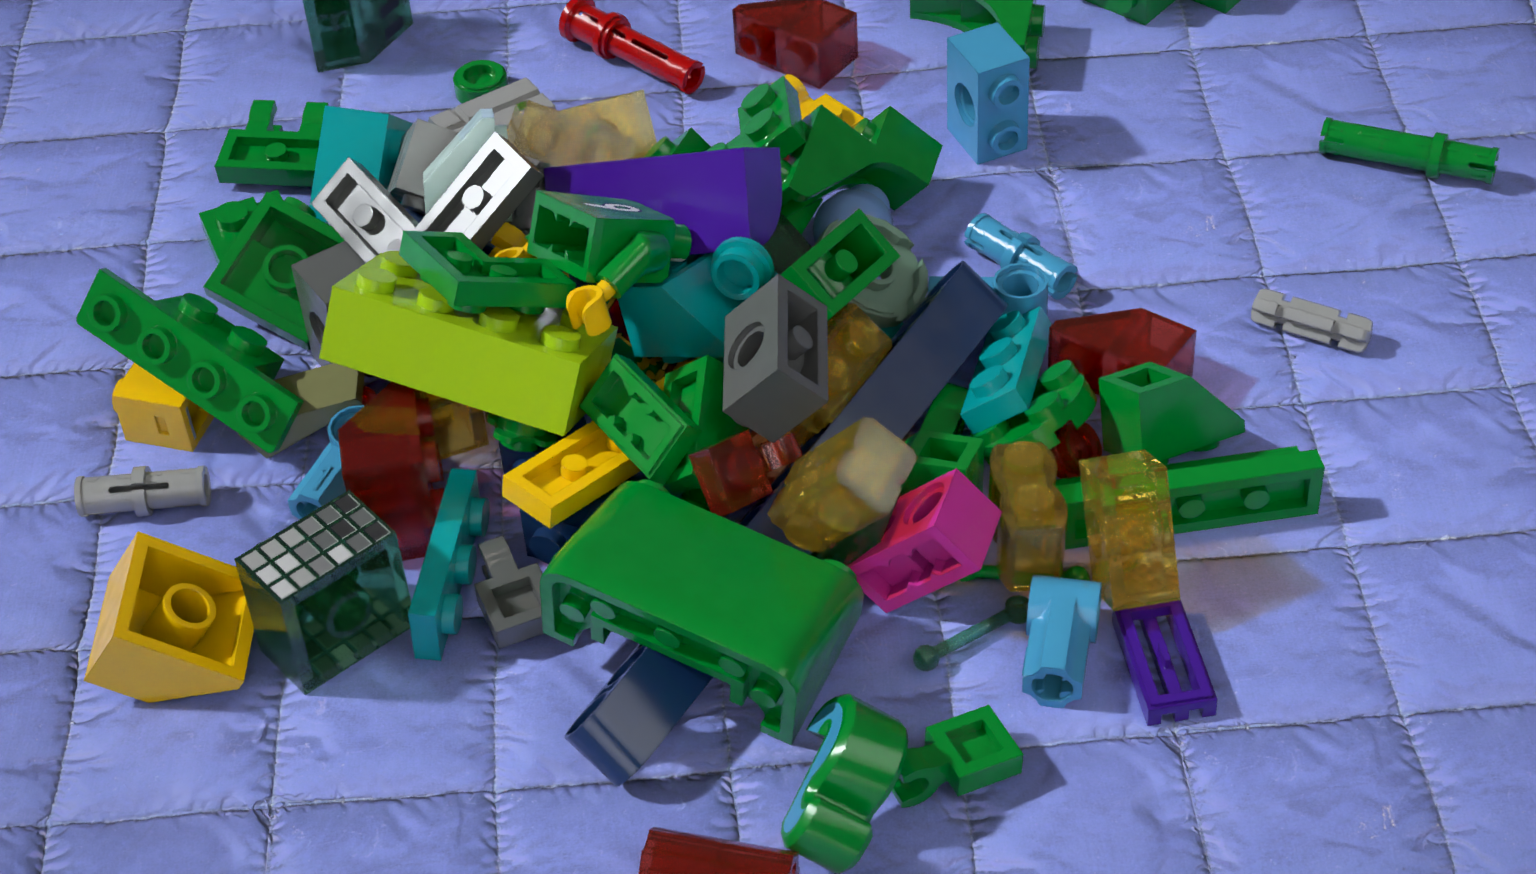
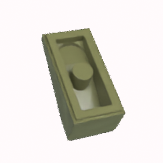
(324, 394)

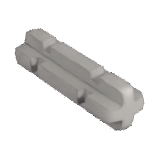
(1312, 320)

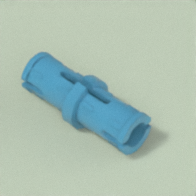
(1009, 247)

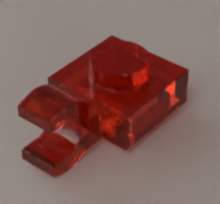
(736, 469)

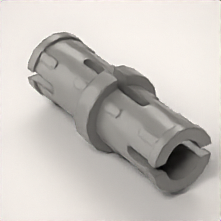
(142, 491)

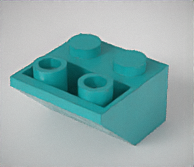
(679, 315)

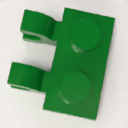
(267, 153)

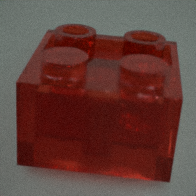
(393, 466)

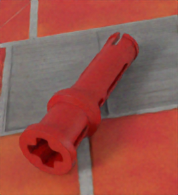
(613, 37)

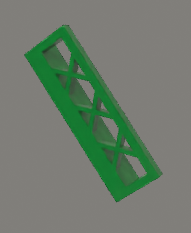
(1224, 491)

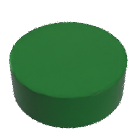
(478, 79)

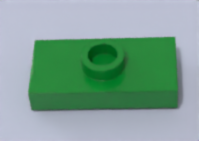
(640, 419)

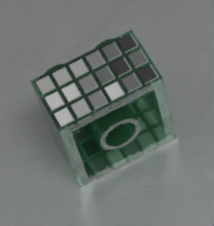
(326, 591)

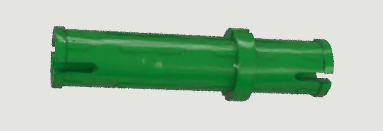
(1409, 150)

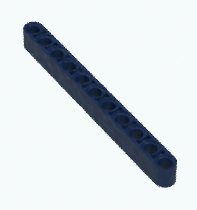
(655, 691)

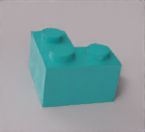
(363, 136)

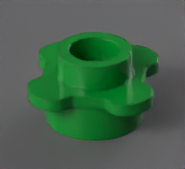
(519, 435)

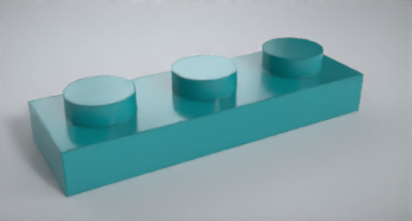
(1006, 369)
(448, 564)

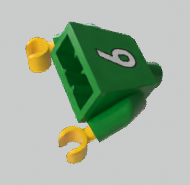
(603, 244)

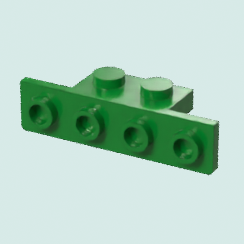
(196, 354)

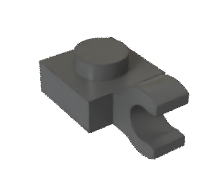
(509, 595)

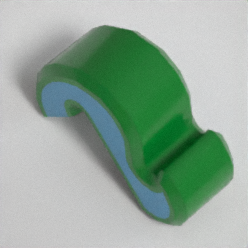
(845, 783)

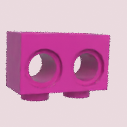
(929, 542)

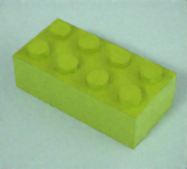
(493, 361)

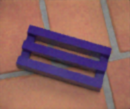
(1174, 700)

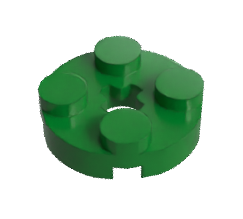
(1057, 398)

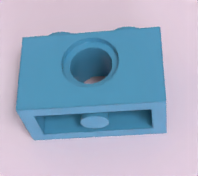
(987, 92)

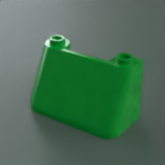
(705, 598)

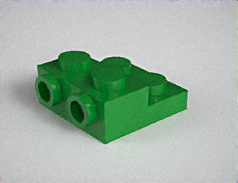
(257, 268)

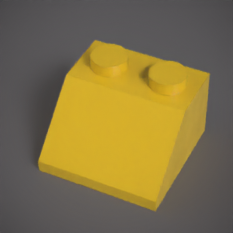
(170, 625)

